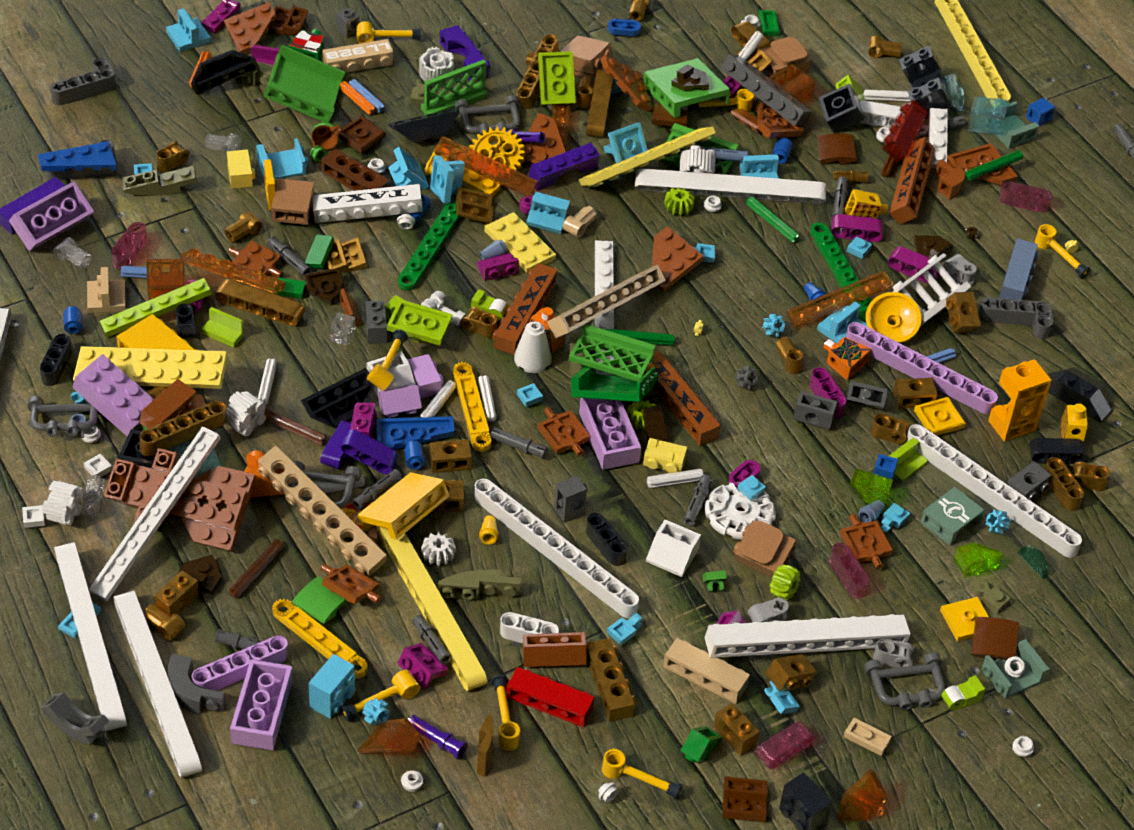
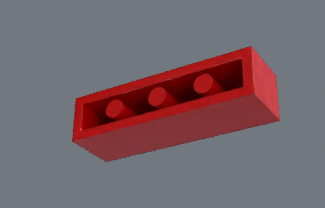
(550, 696)

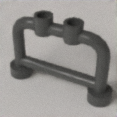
(512, 105)
(37, 406)
(351, 475)
(924, 698)

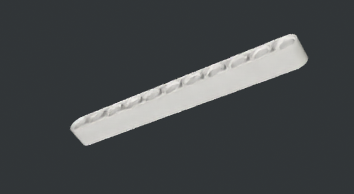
(731, 186)
(996, 492)
(556, 548)
(90, 636)
(157, 684)

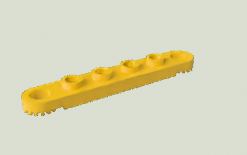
(472, 407)
(317, 635)

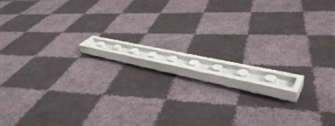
(603, 282)
(154, 514)

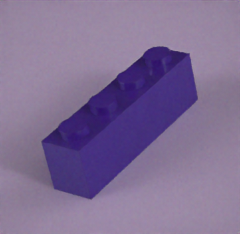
(26, 200)

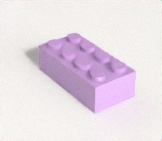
(51, 216)
(112, 394)
(610, 432)
(261, 704)

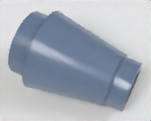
(495, 249)
(871, 511)

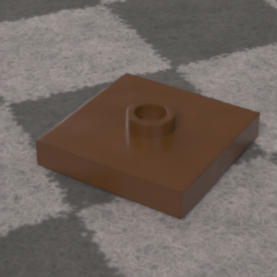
(361, 134)

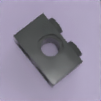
(376, 322)
(866, 395)
(815, 410)
(1030, 481)
(570, 498)

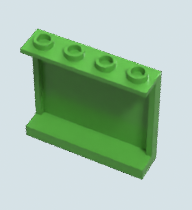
(304, 84)
(671, 98)

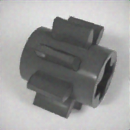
(746, 377)

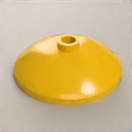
(895, 308)

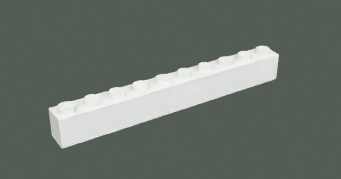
(804, 635)

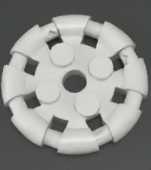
(731, 515)

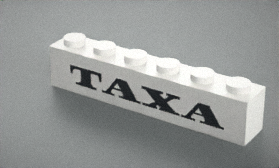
(367, 203)

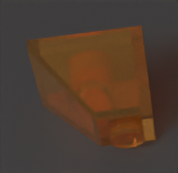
(392, 737)
(863, 799)

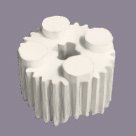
(435, 63)
(697, 160)
(245, 412)
(63, 502)

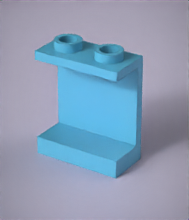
(284, 163)

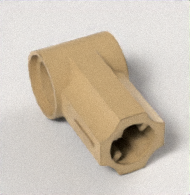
(577, 224)

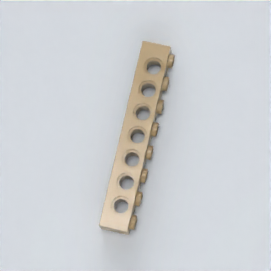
(606, 301)
(276, 459)

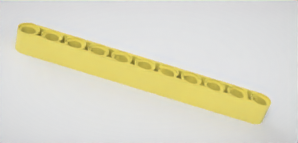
(973, 49)
(434, 609)

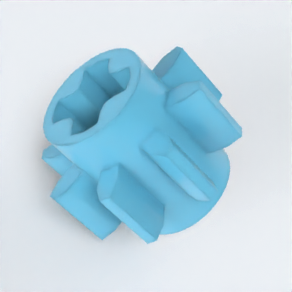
(774, 325)
(998, 521)
(376, 711)

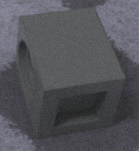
(347, 22)

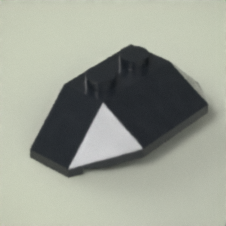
(222, 70)
(426, 126)
(1079, 388)
(339, 399)

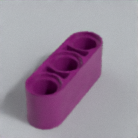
(851, 226)
(910, 263)
(824, 386)

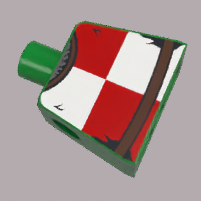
(308, 43)

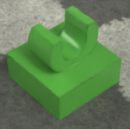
(714, 577)

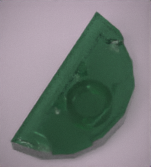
(1035, 559)

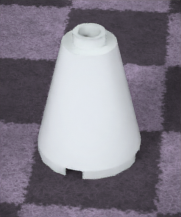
(533, 349)

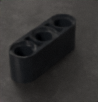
(55, 359)
(1066, 449)
(606, 539)

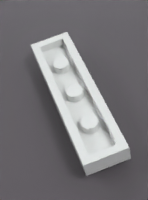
(938, 134)

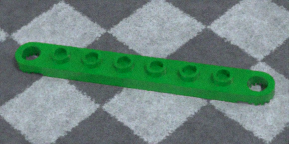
(429, 246)
(837, 261)

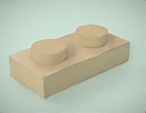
(867, 736)

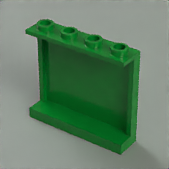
(612, 387)

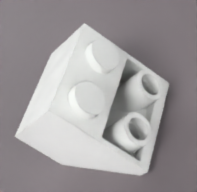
(399, 368)
(673, 548)

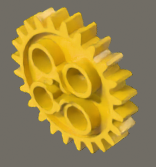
(511, 141)

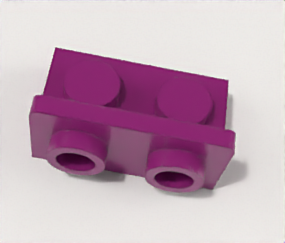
(498, 266)
(365, 419)
(421, 664)

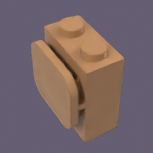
(786, 52)
(588, 55)
(293, 201)
(764, 548)

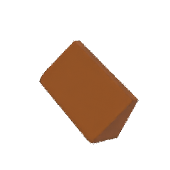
(746, 119)
(350, 307)

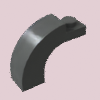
(188, 694)
(72, 720)

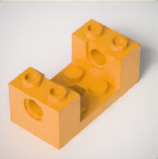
(1028, 389)

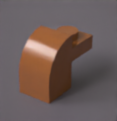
(950, 179)

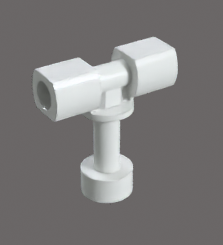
(436, 302)

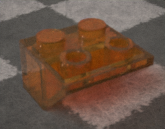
(794, 82)
(164, 276)

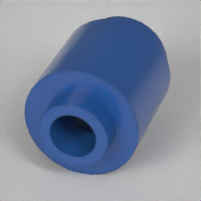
(783, 149)
(72, 320)
(414, 455)

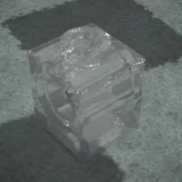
(342, 328)

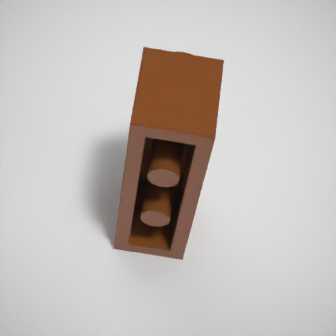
(168, 404)
(554, 649)

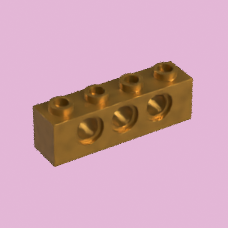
(609, 679)

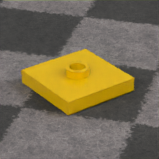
(270, 182)
(939, 416)
(961, 617)

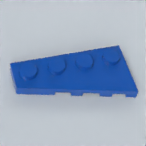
(87, 156)
(399, 431)

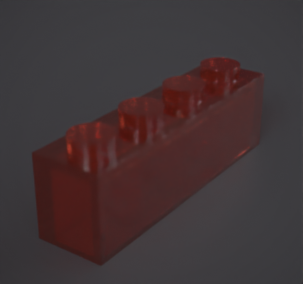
(904, 129)

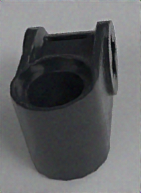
(185, 321)

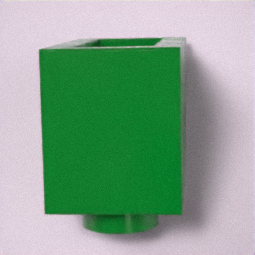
(700, 743)

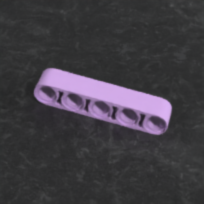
(210, 675)

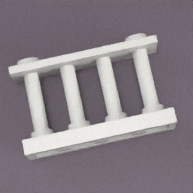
(933, 306)

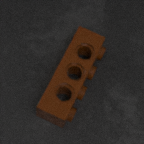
(351, 172)

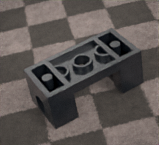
(926, 79)

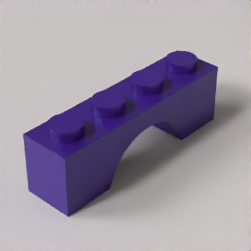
(456, 41)
(581, 158)

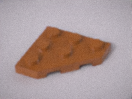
(250, 26)
(628, 81)
(774, 125)
(550, 147)
(980, 155)
(673, 257)

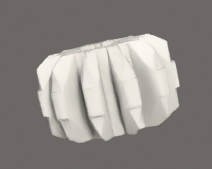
(438, 549)

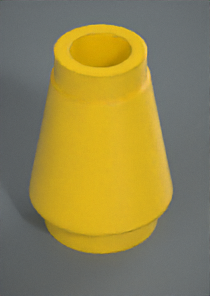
(489, 531)

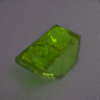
(871, 486)
(976, 558)

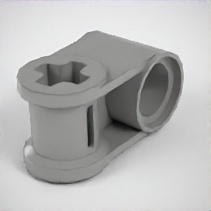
(960, 268)
(769, 611)
(893, 653)

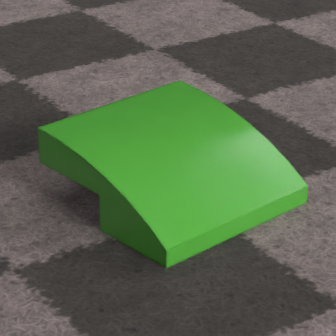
(318, 601)

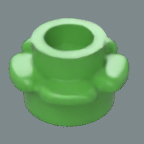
(317, 153)

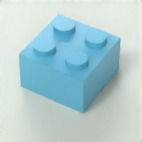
(332, 686)

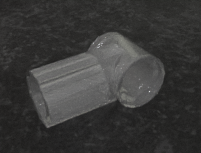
(222, 143)
(69, 250)
(93, 495)

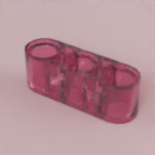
(1025, 196)
(129, 245)
(849, 570)
(785, 744)

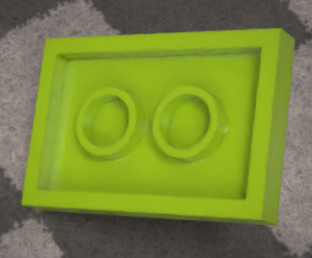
(556, 78)
(420, 322)

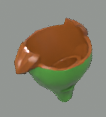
(325, 135)

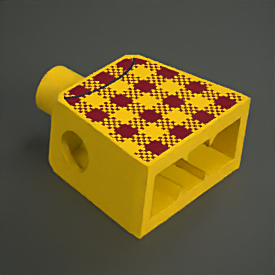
(865, 205)
(1074, 418)

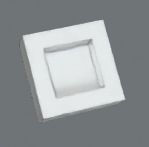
(98, 466)
(33, 516)

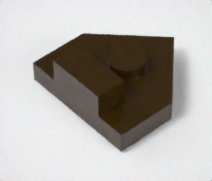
(689, 78)
(931, 245)
(325, 284)
(205, 571)

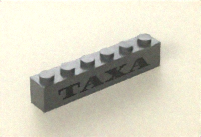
(766, 90)

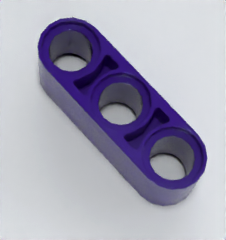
(369, 451)
(332, 453)

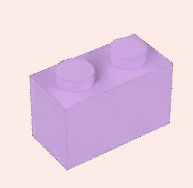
(426, 375)
(399, 400)

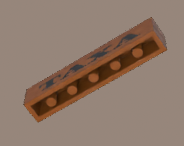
(912, 181)
(526, 304)
(683, 402)

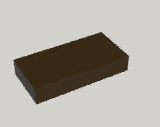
(654, 423)

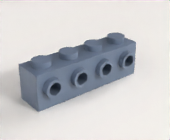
(1019, 269)

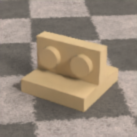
(105, 294)

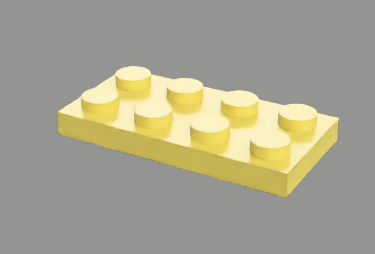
(520, 242)

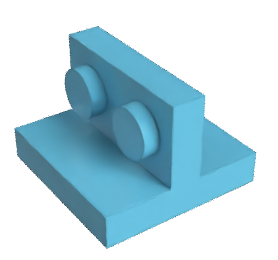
(187, 32)
(626, 142)
(759, 166)
(407, 170)
(446, 178)
(547, 212)
(837, 323)

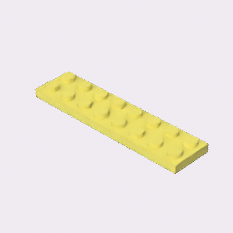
(642, 159)
(162, 366)

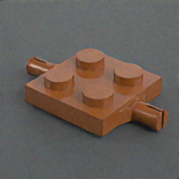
(257, 259)
(563, 432)
(866, 541)
(350, 584)

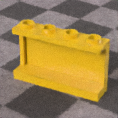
(152, 334)
(404, 504)

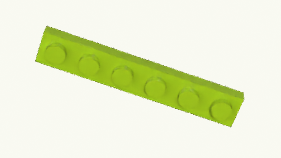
(156, 306)

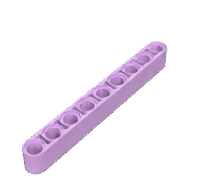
(920, 366)

